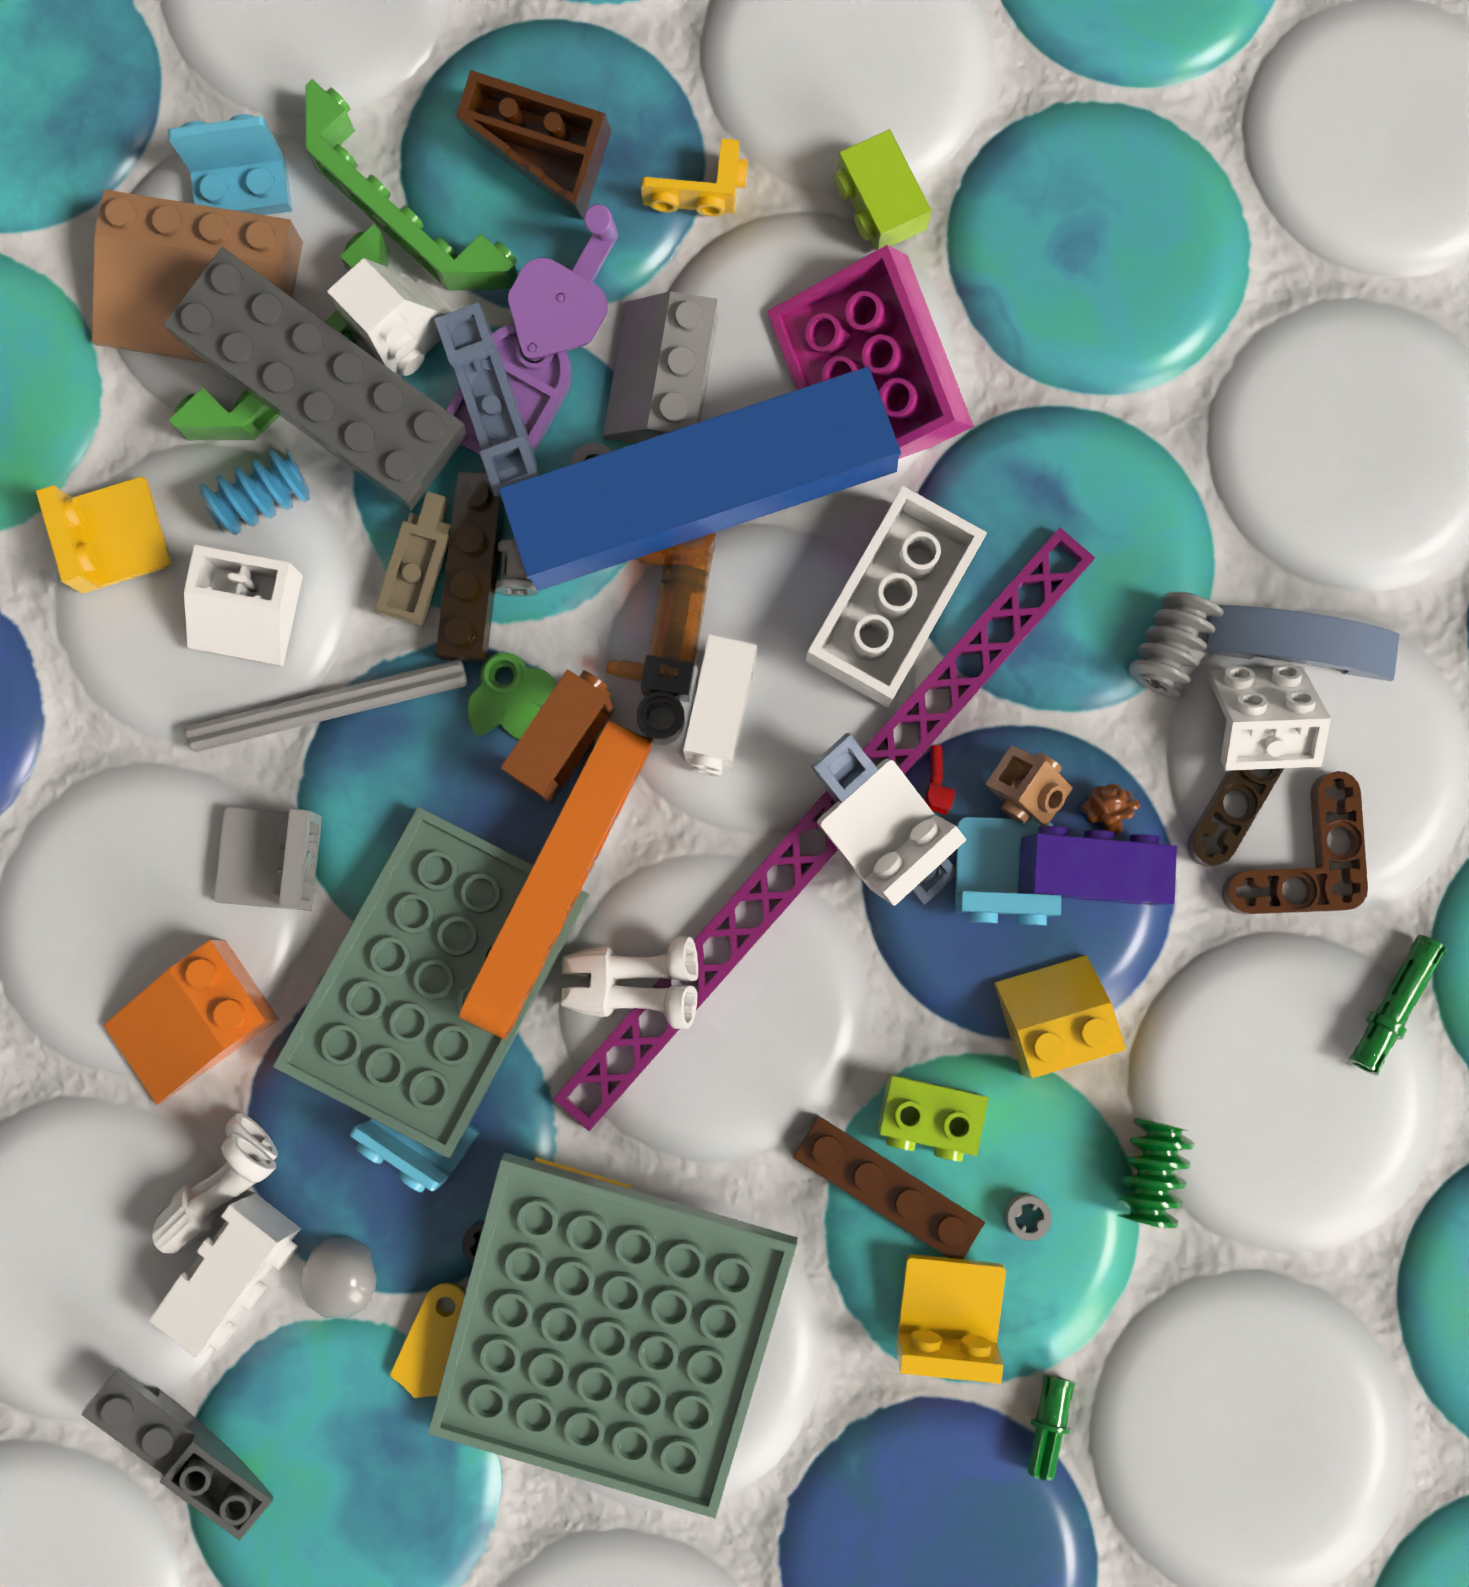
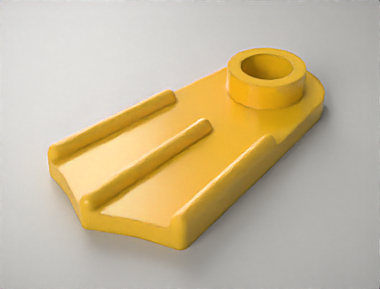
(428, 1344)

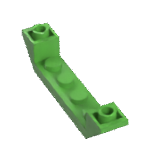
(475, 268)
(204, 419)

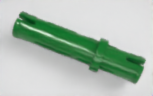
(1389, 1020)

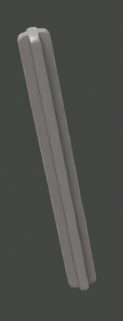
(326, 706)

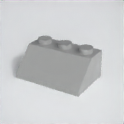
(661, 366)

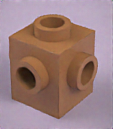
(1029, 786)

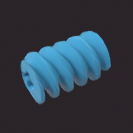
(255, 492)

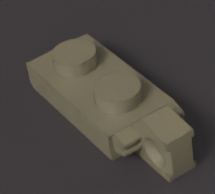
(416, 563)

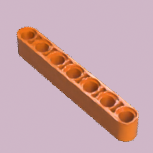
(555, 880)

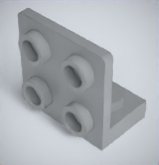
(268, 858)

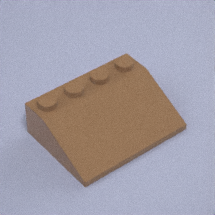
(155, 252)

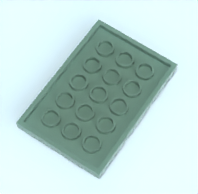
(390, 1003)

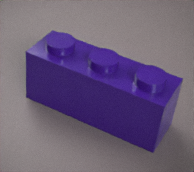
(1098, 867)

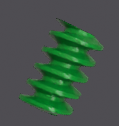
(1155, 1174)

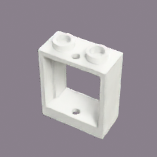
(719, 705)

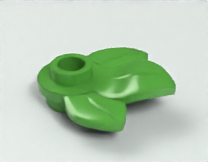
(508, 704)

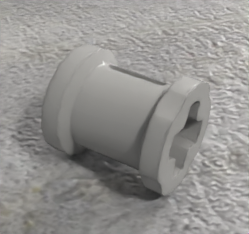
(513, 575)

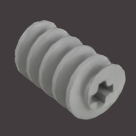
(1171, 641)

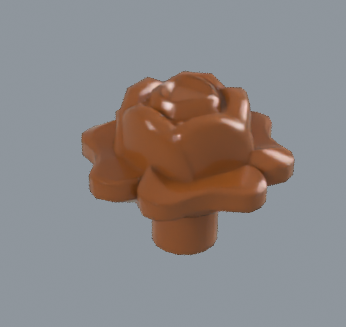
(1110, 806)

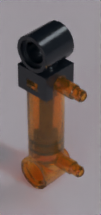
(675, 635)

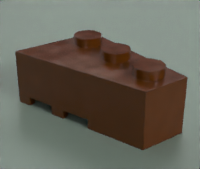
(538, 135)

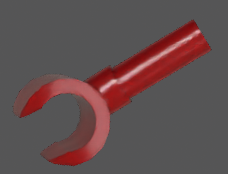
(937, 796)

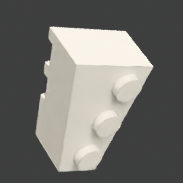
(389, 314)
(226, 1275)

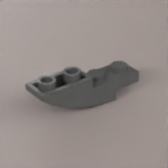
(182, 1450)

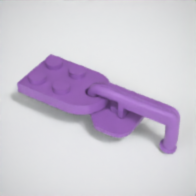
(551, 315)

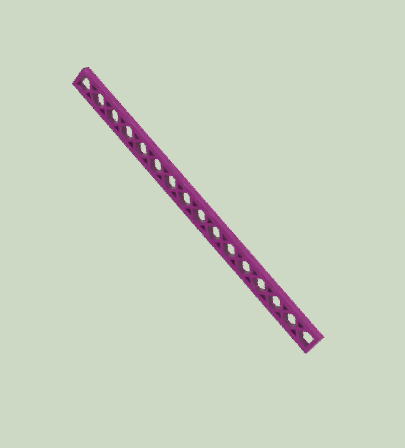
(948, 663)

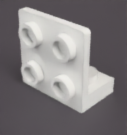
(1270, 717)
(890, 833)

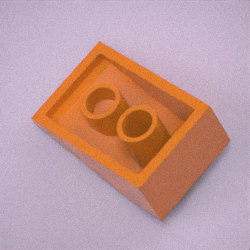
(190, 1019)

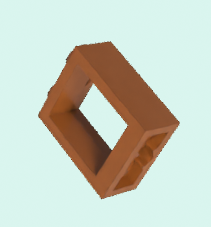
(560, 734)

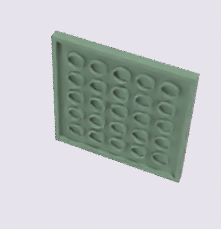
(611, 1335)

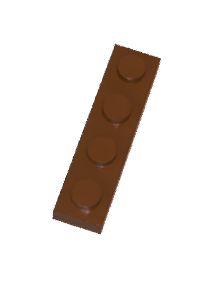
(888, 1189)

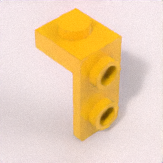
(705, 197)

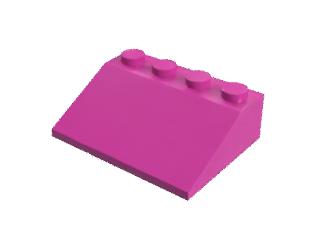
(881, 321)

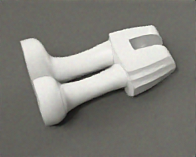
(606, 970)
(193, 1208)

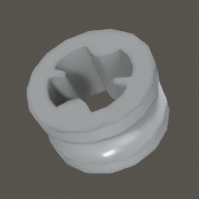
(1041, 1223)

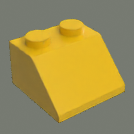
(1059, 1017)

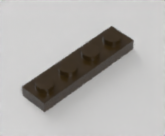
(470, 570)

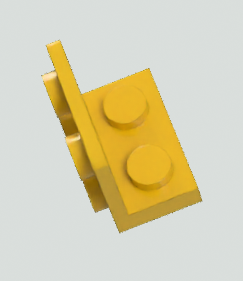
(104, 534)
(951, 1319)

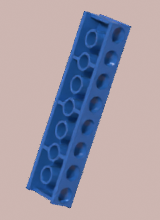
(701, 479)

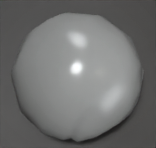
(338, 1278)

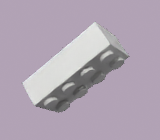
(895, 596)

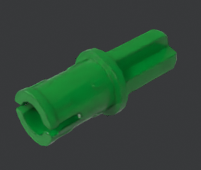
(1050, 1426)

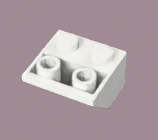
(240, 604)

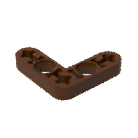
(1318, 879)

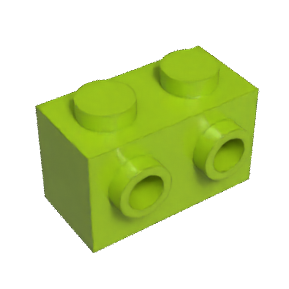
(882, 191)
(931, 1116)

